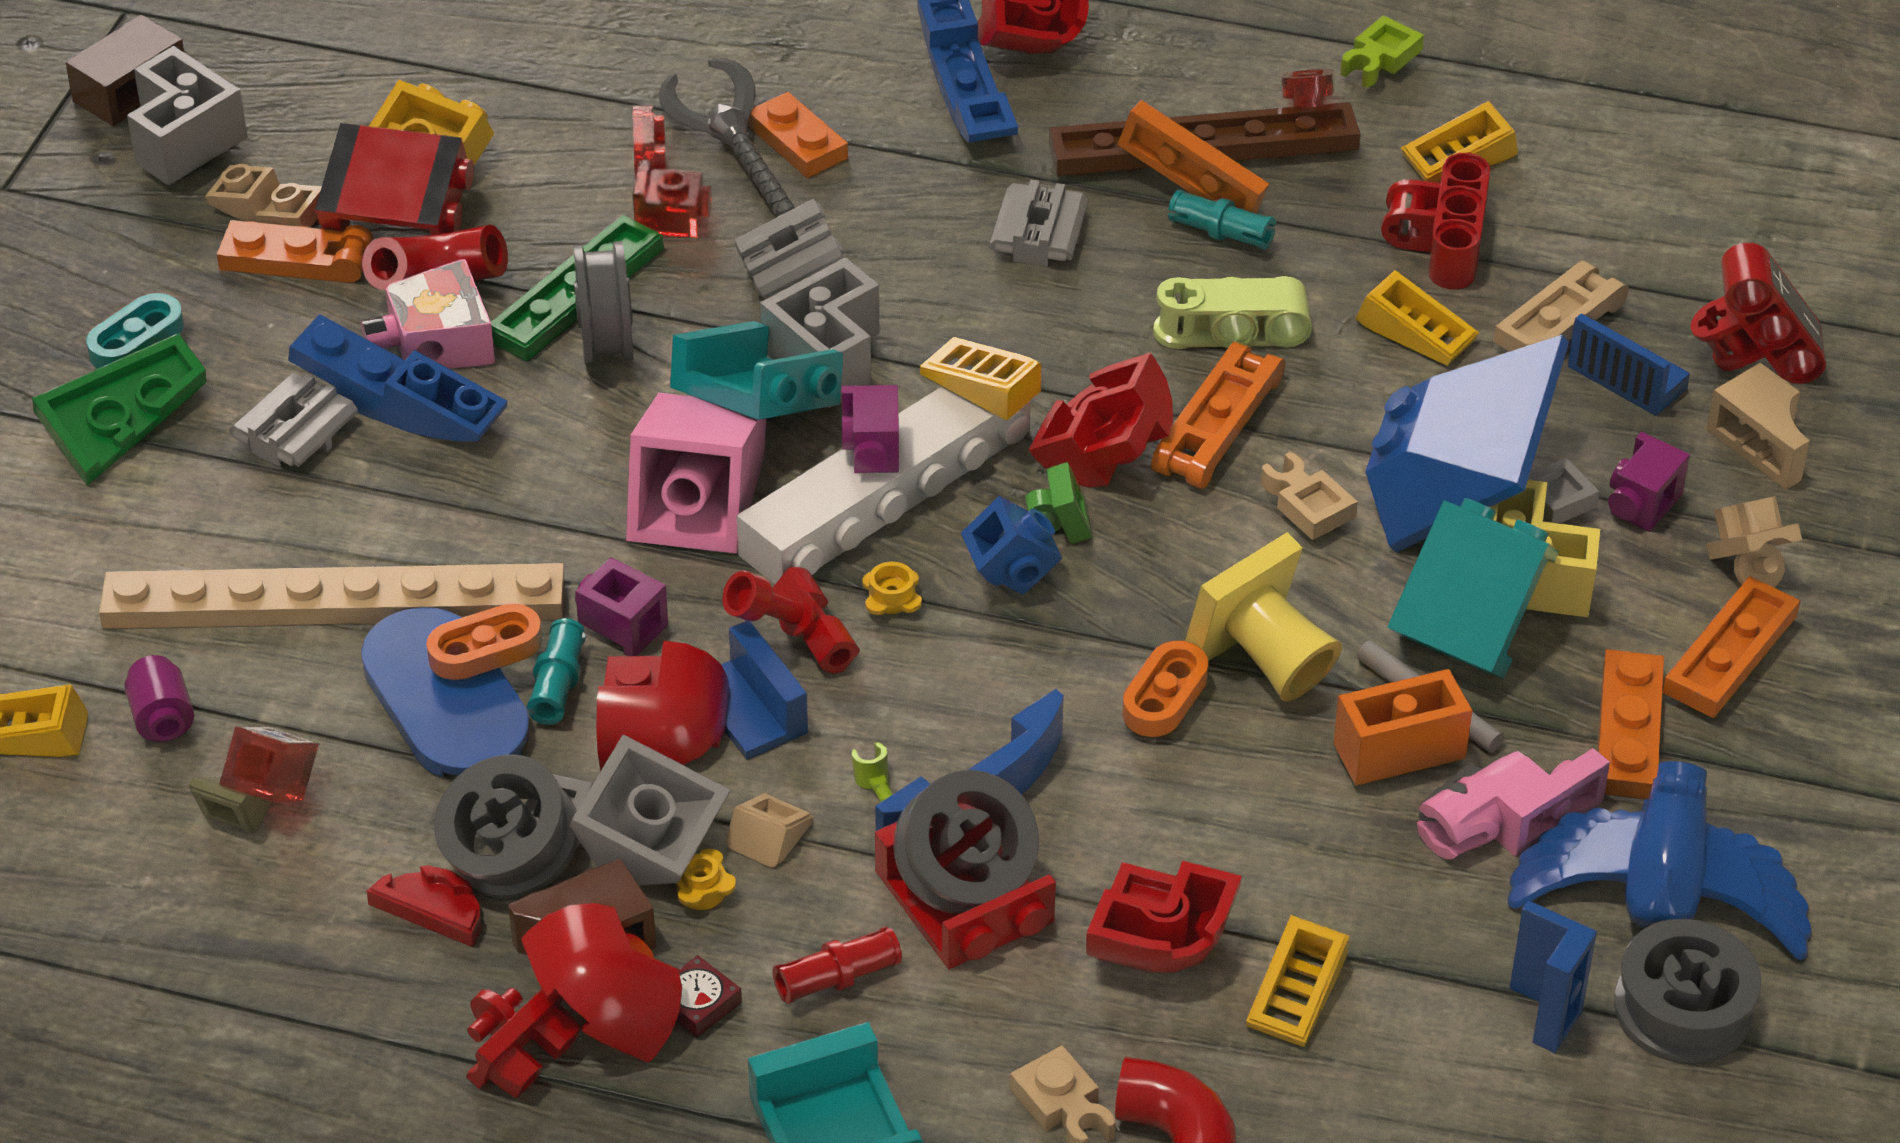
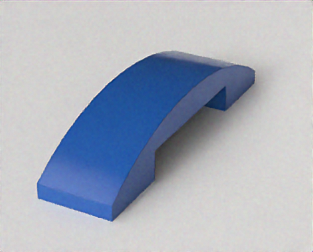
(963, 71)
(1020, 762)

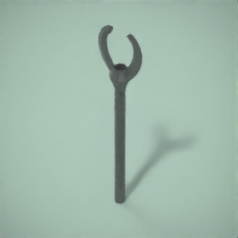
(730, 126)

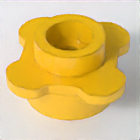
(891, 589)
(705, 881)

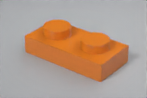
(797, 135)

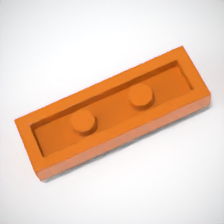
(1189, 159)
(1731, 647)
(1630, 721)

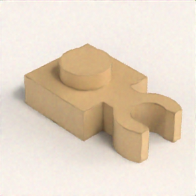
(1310, 502)
(1062, 1093)

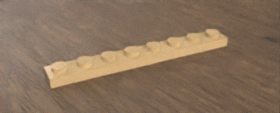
(322, 594)

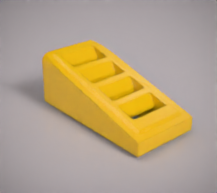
(1480, 127)
(1403, 310)
(1006, 388)
(59, 723)
(1315, 942)

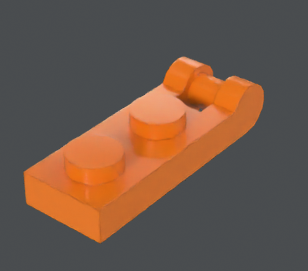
(294, 251)

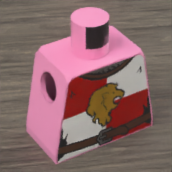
(436, 316)

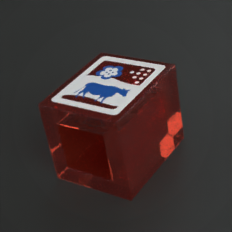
(269, 763)

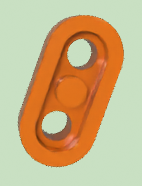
(484, 641)
(1156, 697)

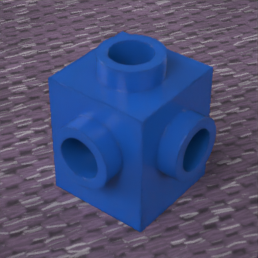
(1011, 545)

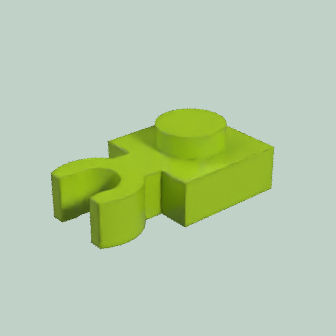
(1382, 46)

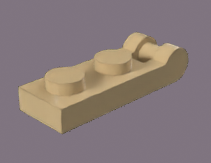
(1557, 306)

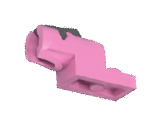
(1508, 802)

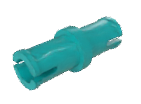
(1221, 219)
(556, 671)

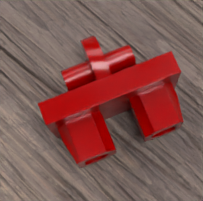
(503, 1054)

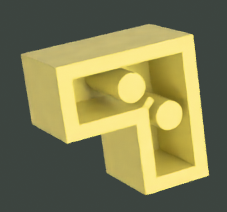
(1569, 581)

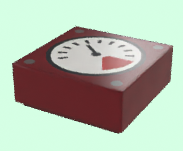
(705, 996)

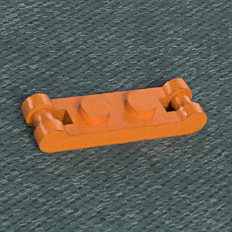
(1217, 414)

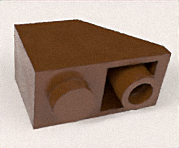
(604, 885)

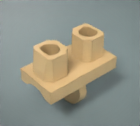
(1751, 534)

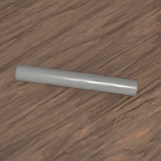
(1394, 670)

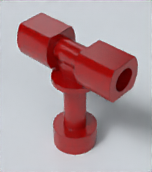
(799, 607)

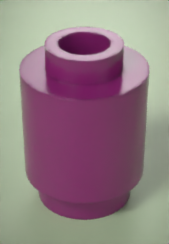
(158, 699)

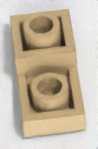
(257, 196)

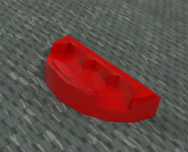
(431, 899)

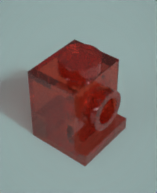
(670, 200)

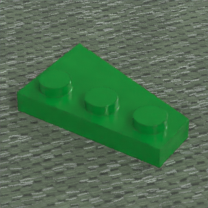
(118, 404)

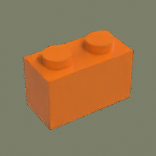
(1402, 727)

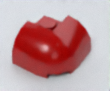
(1031, 24)
(1107, 421)
(663, 702)
(1160, 918)
(606, 977)

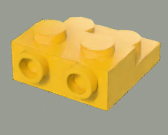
(428, 111)

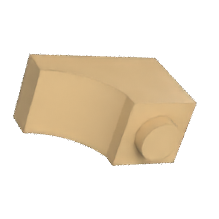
(1757, 419)

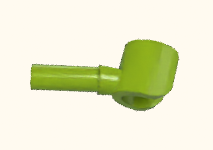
(873, 773)

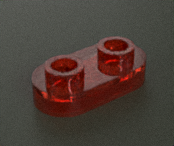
(1308, 86)
(648, 132)

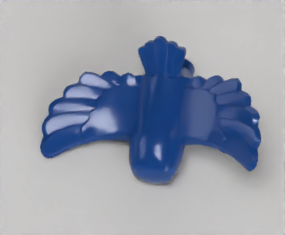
(1667, 861)

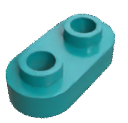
(134, 328)

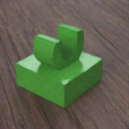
(1063, 503)

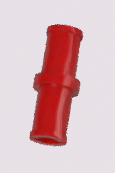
(837, 965)

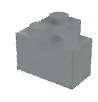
(183, 115)
(826, 313)

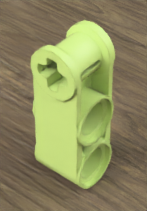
(1232, 311)

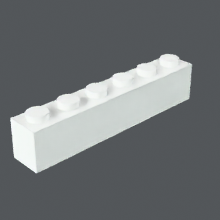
(837, 509)

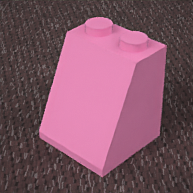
(692, 473)

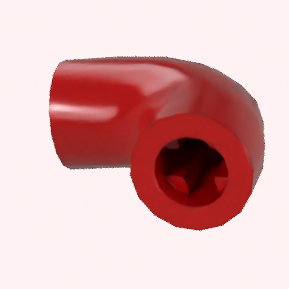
(398, 258)
(1172, 1102)

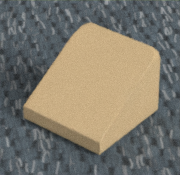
(766, 829)

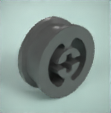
(603, 302)
(489, 803)
(939, 808)
(1675, 1013)

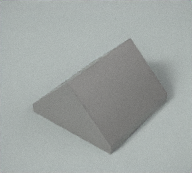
(647, 813)

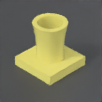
(1251, 609)

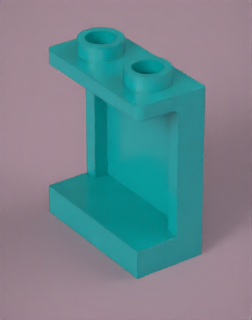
(733, 371)
(1472, 585)
(827, 1092)

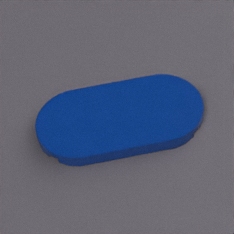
(440, 718)

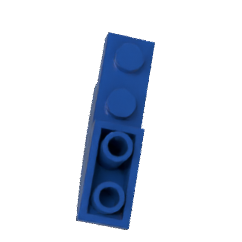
(403, 393)

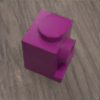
(871, 427)
(1648, 482)
(622, 605)

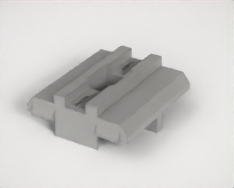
(1039, 223)
(789, 249)
(294, 421)

